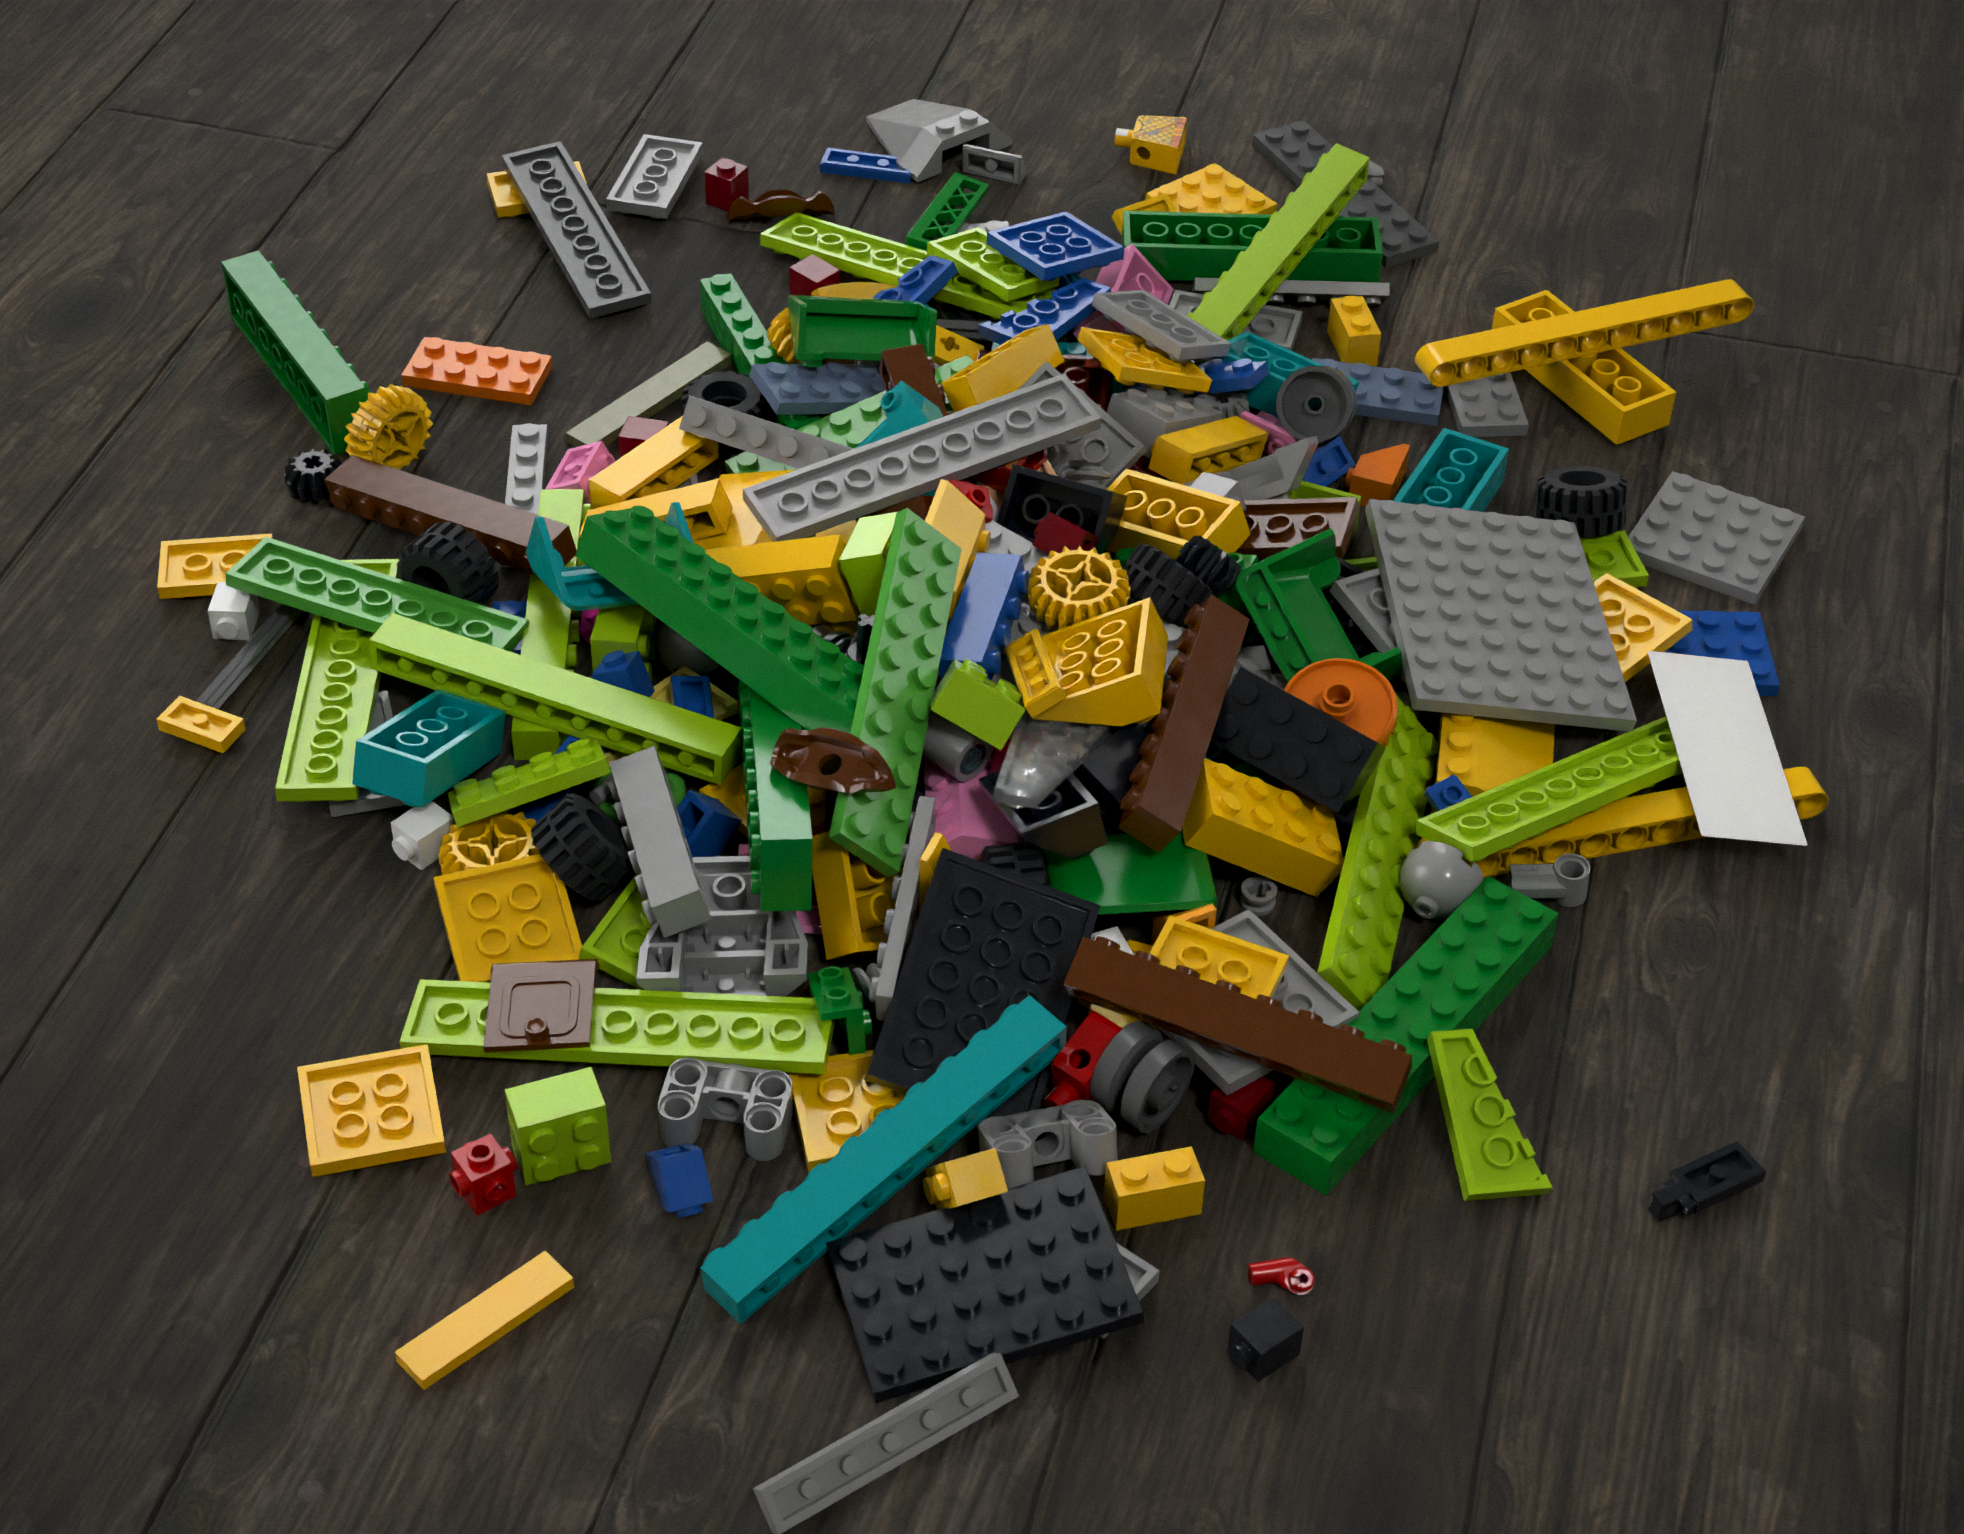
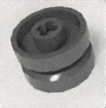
(1337, 400)
(1142, 1076)

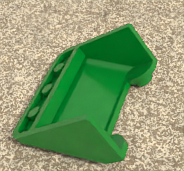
(857, 327)
(1293, 612)
(1134, 877)

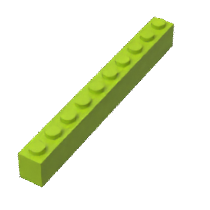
(1282, 243)
(551, 623)
(555, 697)

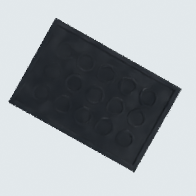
(973, 953)
(982, 1280)

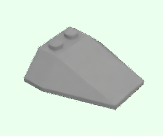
(923, 129)
(1274, 474)
(733, 952)

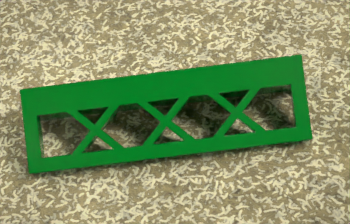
(945, 208)

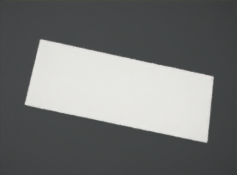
(1726, 749)

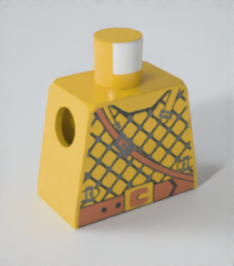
(1155, 142)

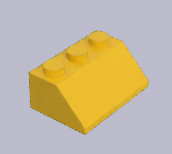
(963, 525)
(849, 900)

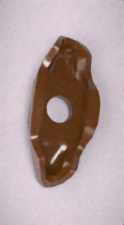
(780, 203)
(803, 753)

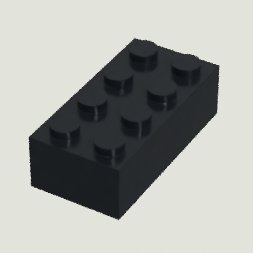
(1295, 742)

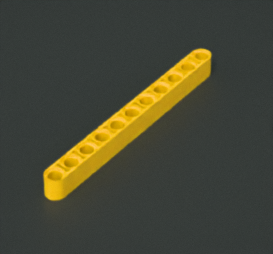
(1583, 333)
(1635, 825)

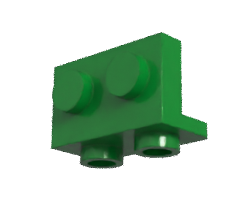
(838, 999)

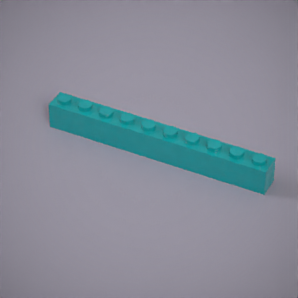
(882, 1159)

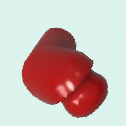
(1284, 1272)

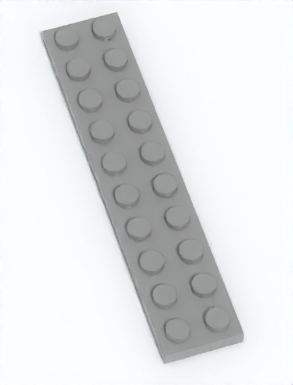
(919, 458)

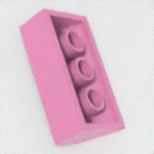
(1127, 274)
(966, 812)

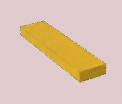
(1034, 673)
(484, 1320)

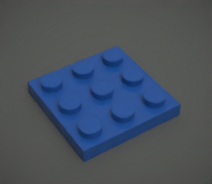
(1055, 246)
(1732, 637)

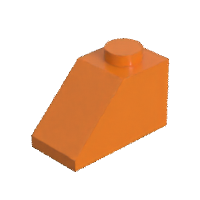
(1378, 474)

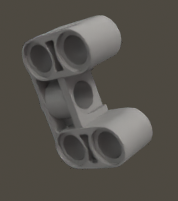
(729, 1094)
(1073, 1131)

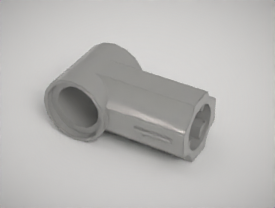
(1562, 881)

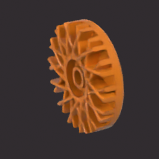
(1349, 694)

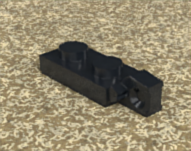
(1706, 1182)

